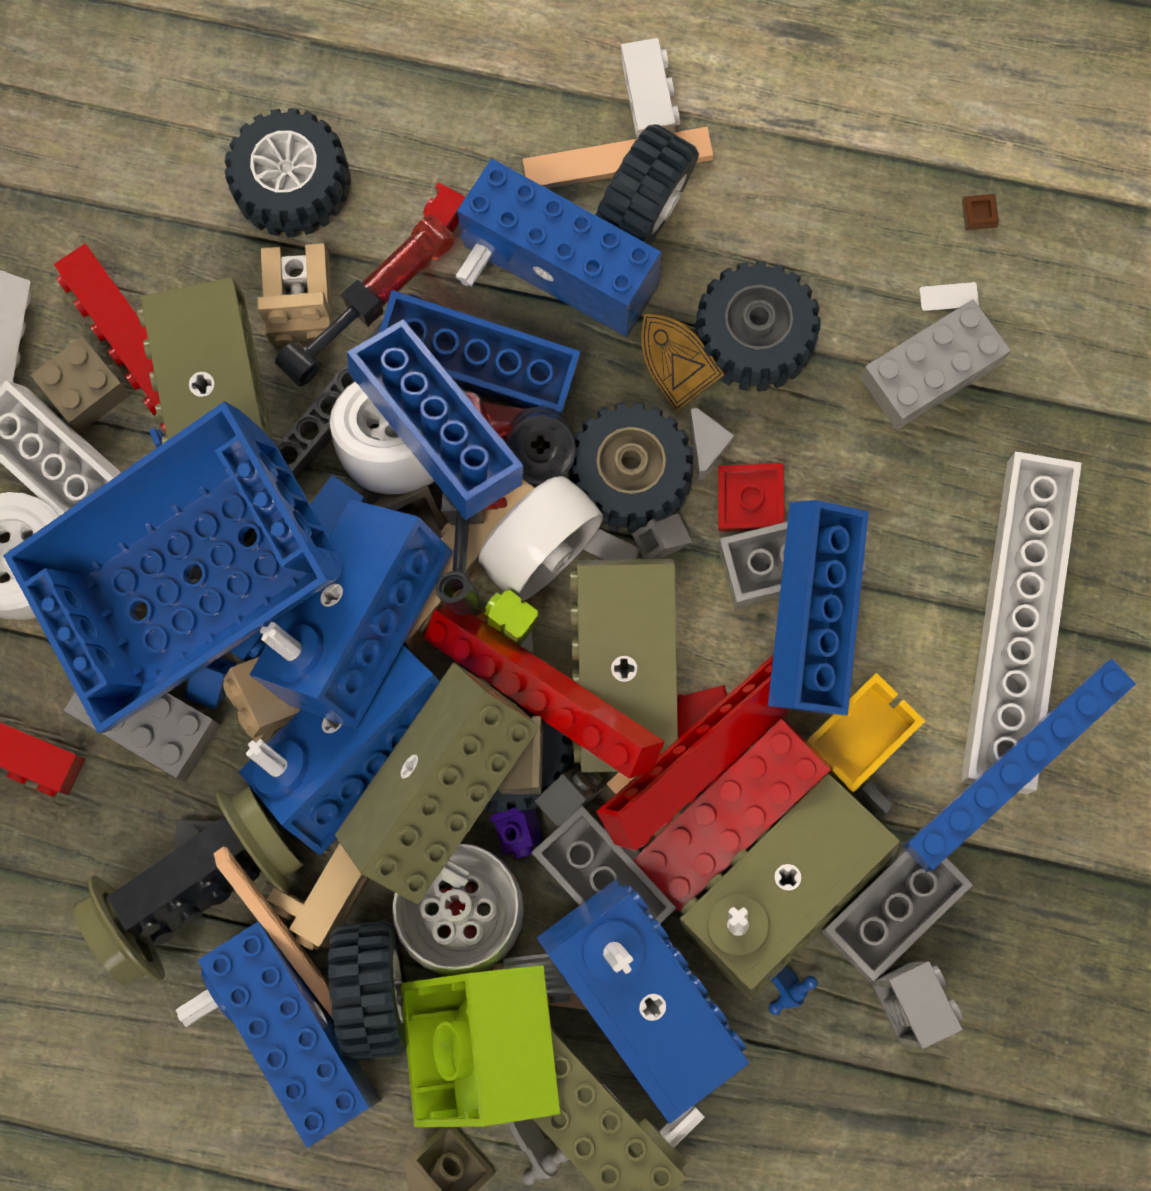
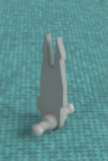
(540, 1151)

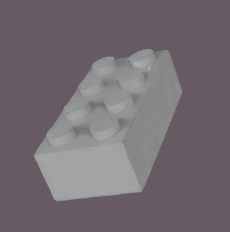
(935, 364)
(755, 564)
(161, 733)
(587, 860)
(893, 912)
(917, 1004)

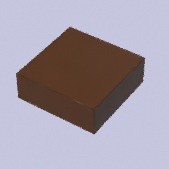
(980, 212)

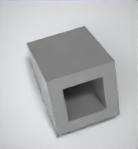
(662, 537)

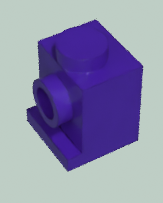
(518, 831)

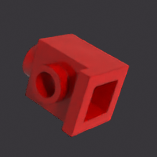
(445, 206)

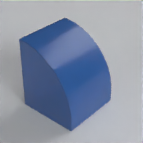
(207, 685)

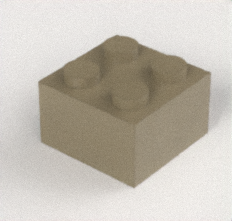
(80, 385)

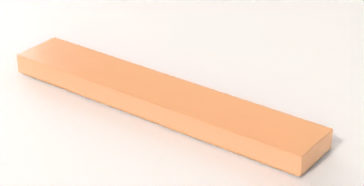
(598, 161)
(274, 926)

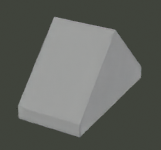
(709, 442)

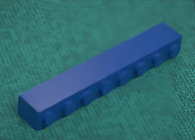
(1018, 765)

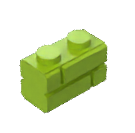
(511, 616)

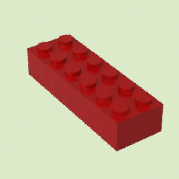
(732, 813)

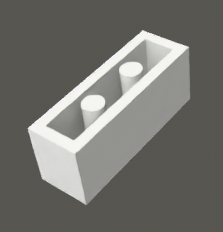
(647, 85)

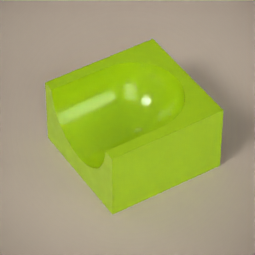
(480, 1048)

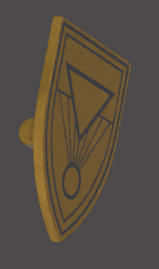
(677, 359)

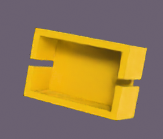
(867, 735)

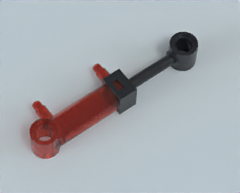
(366, 298)
(457, 578)

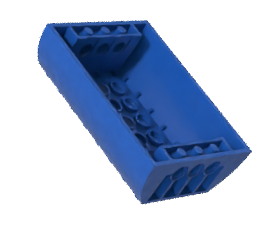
(140, 542)

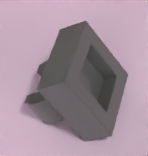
(873, 800)

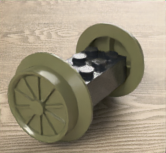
(177, 889)

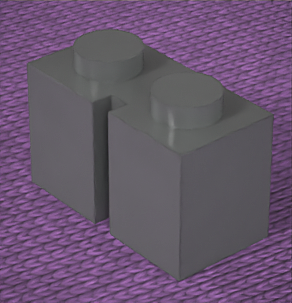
(569, 794)

